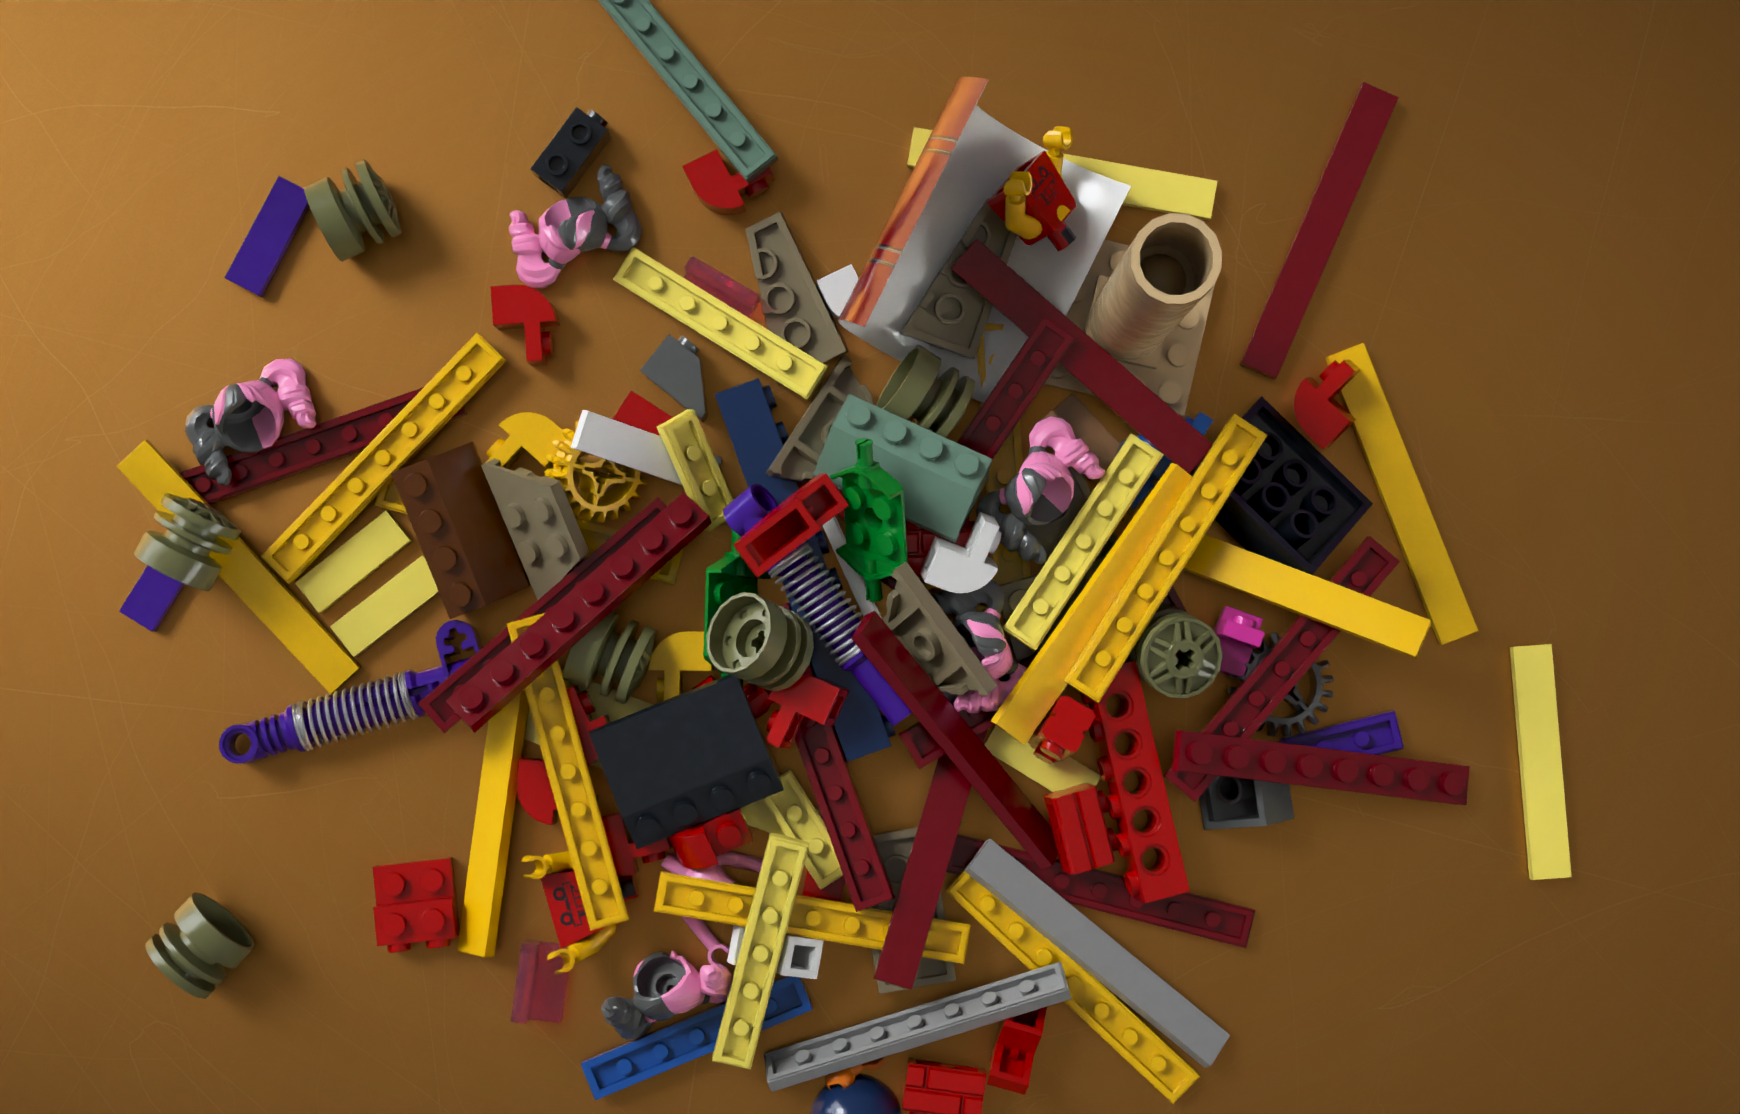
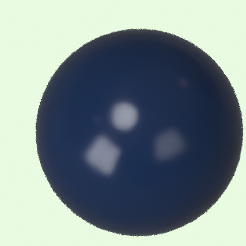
(864, 1096)

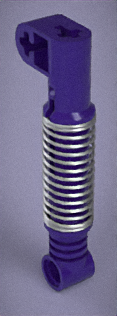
(819, 601)
(351, 711)

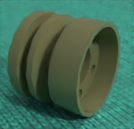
(353, 210)
(919, 393)
(186, 544)
(1164, 636)
(759, 642)
(611, 655)
(199, 945)

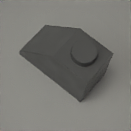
(679, 373)

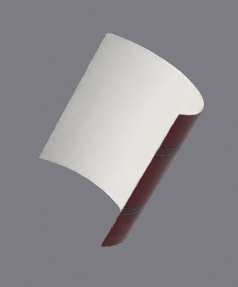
(952, 179)

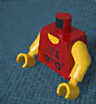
(1035, 196)
(568, 908)

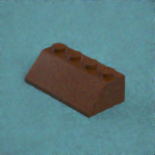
(460, 530)

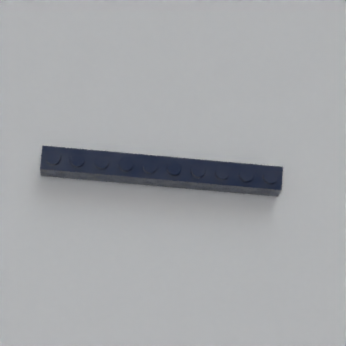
(757, 444)

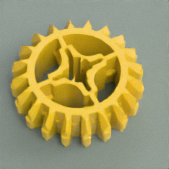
(592, 485)

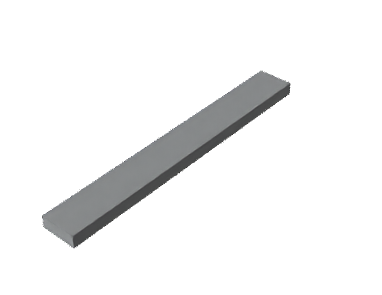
(1097, 953)
(916, 1026)

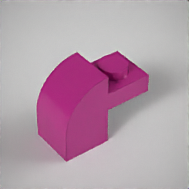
(1238, 636)

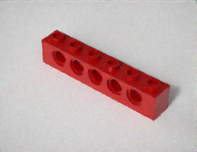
(1168, 873)

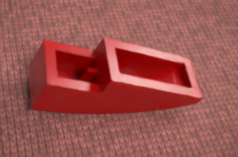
(790, 524)

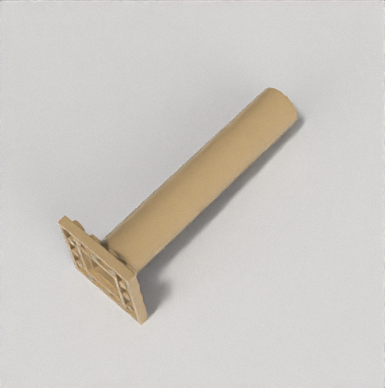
(1150, 305)

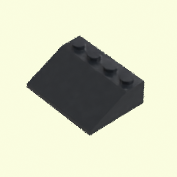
(1290, 497)
(686, 760)

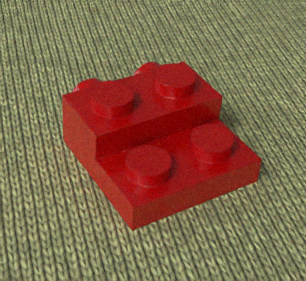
(415, 904)

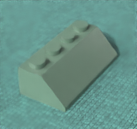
(936, 473)

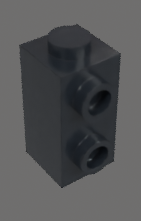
(572, 151)

